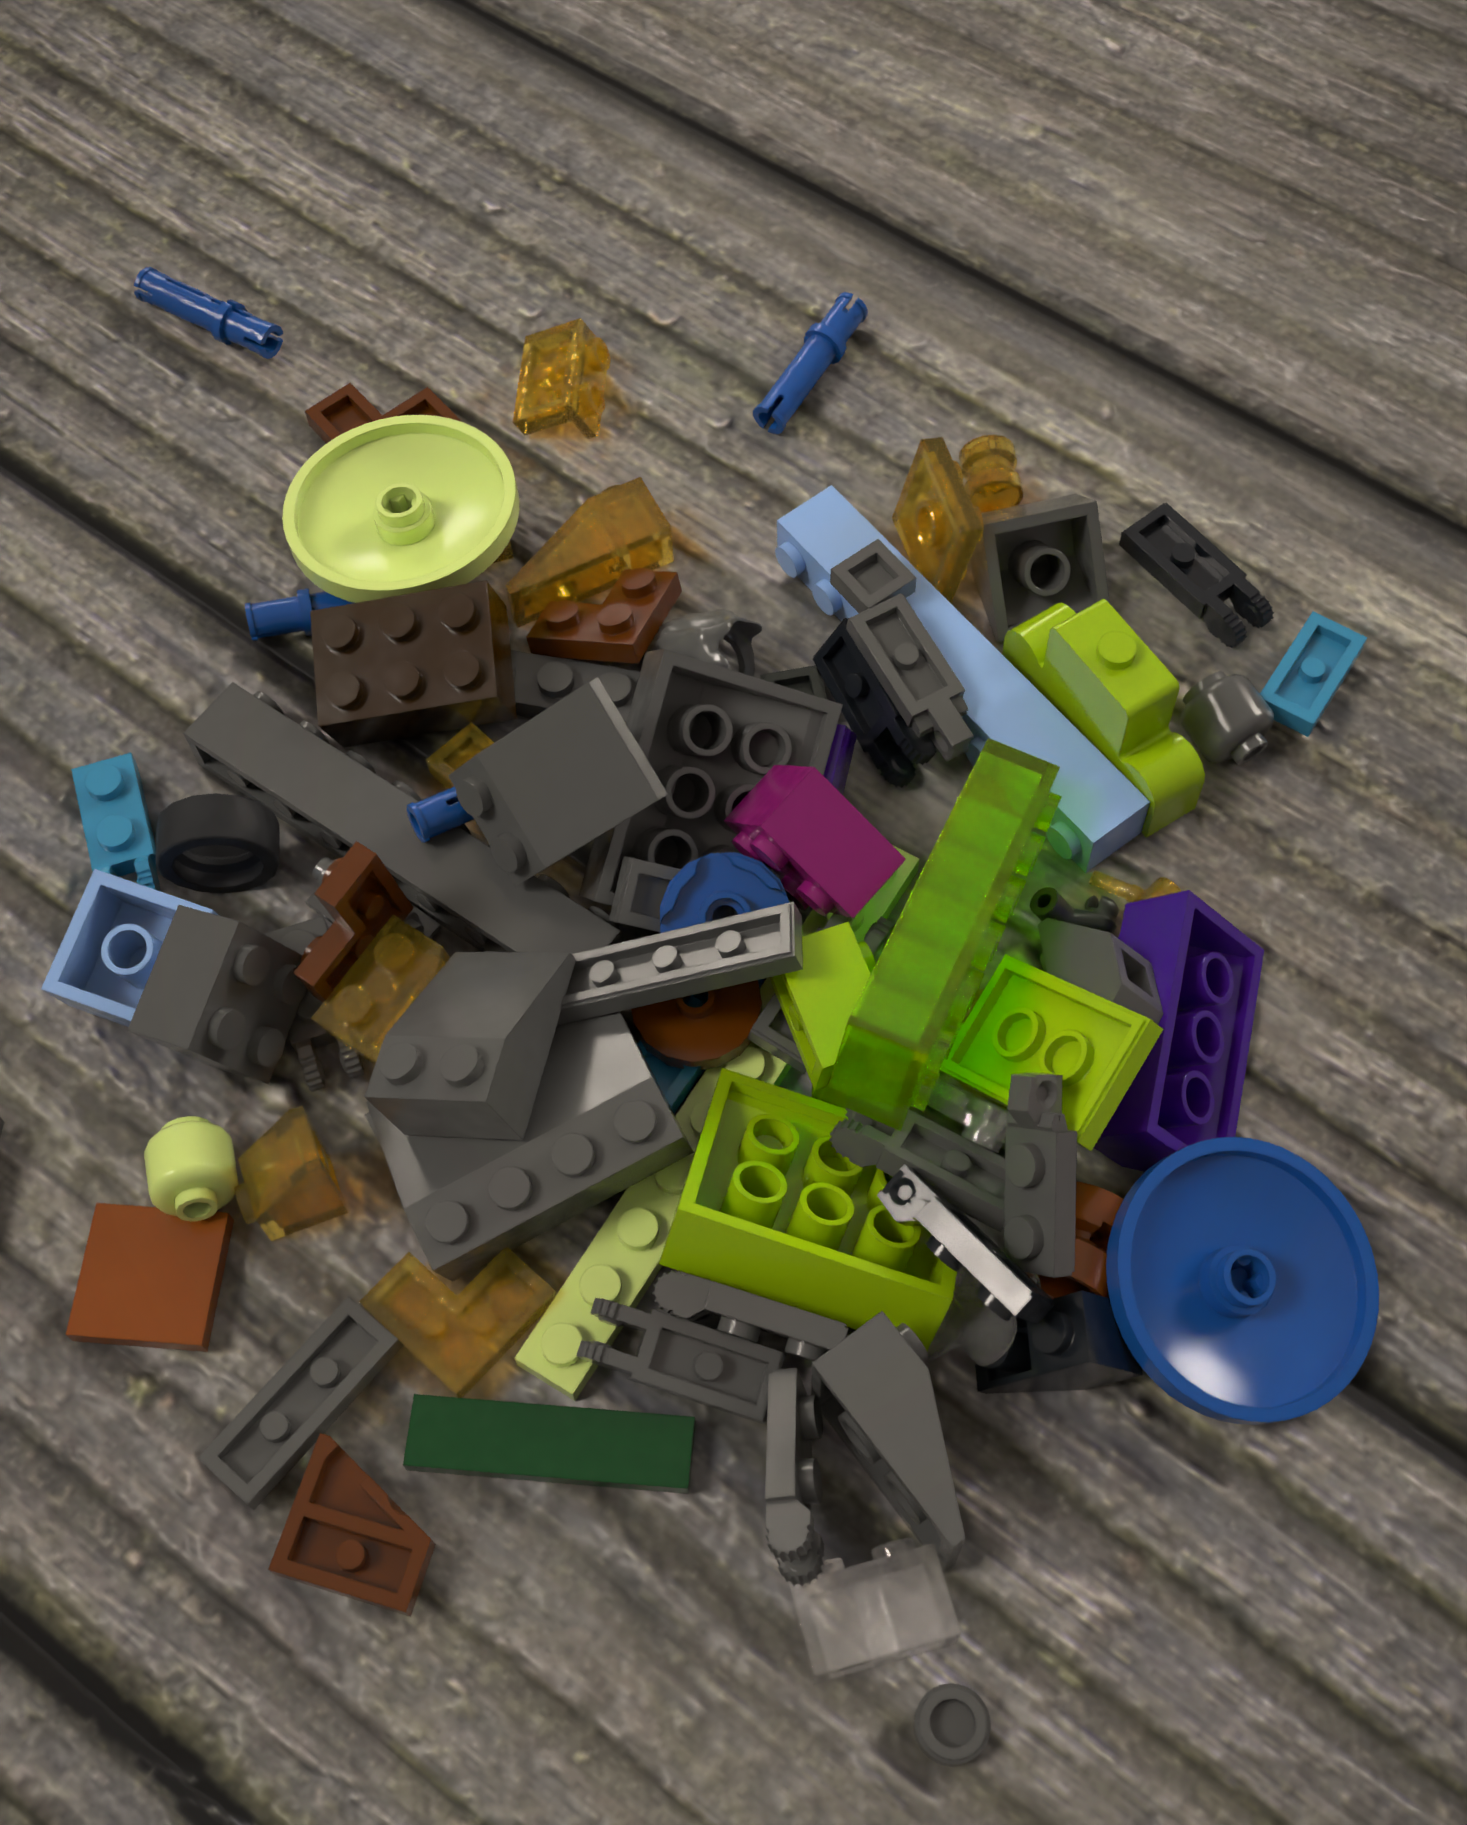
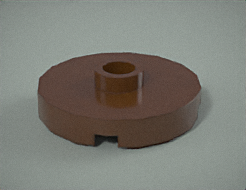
(702, 1034)

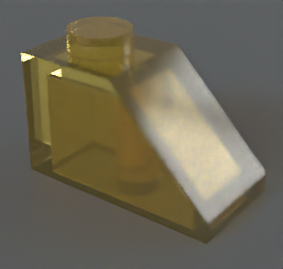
(289, 1178)

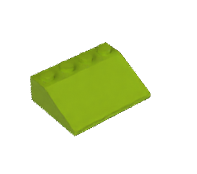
(795, 1219)

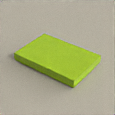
(1052, 1027)

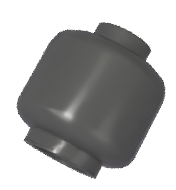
(1227, 718)

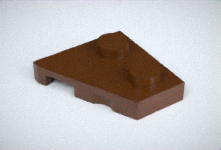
(351, 1536)

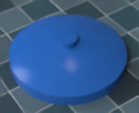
(1242, 1281)

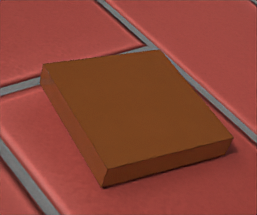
(149, 1279)

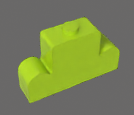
(1116, 697)

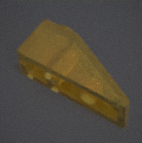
(592, 549)

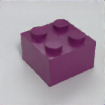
(813, 841)

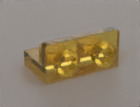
(562, 380)

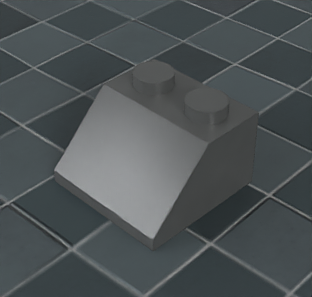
(1038, 559)

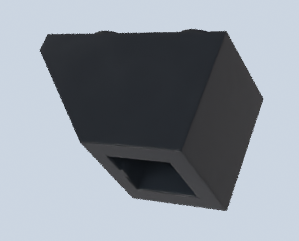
(1067, 1350)

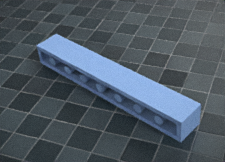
(1098, 803)

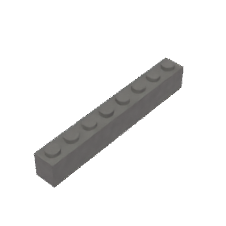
(344, 801)

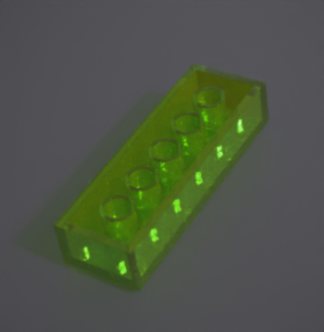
(945, 931)

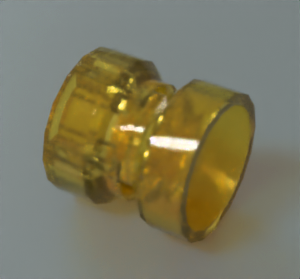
(990, 474)

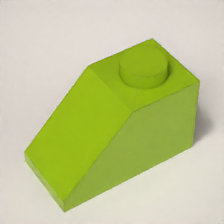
(824, 995)

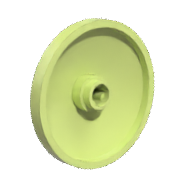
(401, 508)

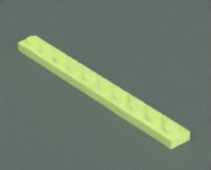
(632, 1239)

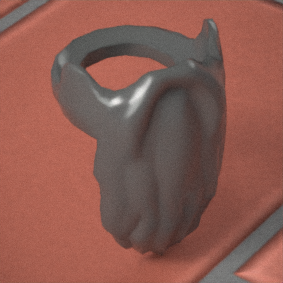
(700, 635)

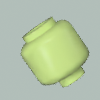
(191, 1168)

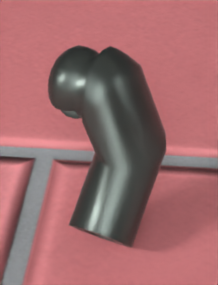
(1096, 914)

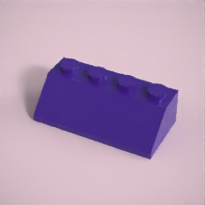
(1208, 1001)

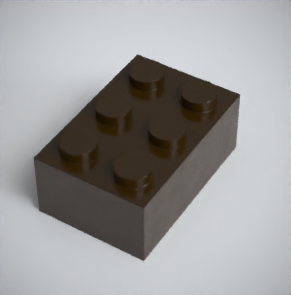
(413, 664)

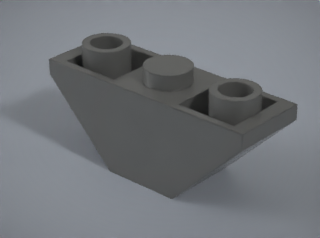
(1100, 965)

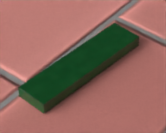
(550, 1443)

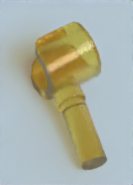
(1133, 893)

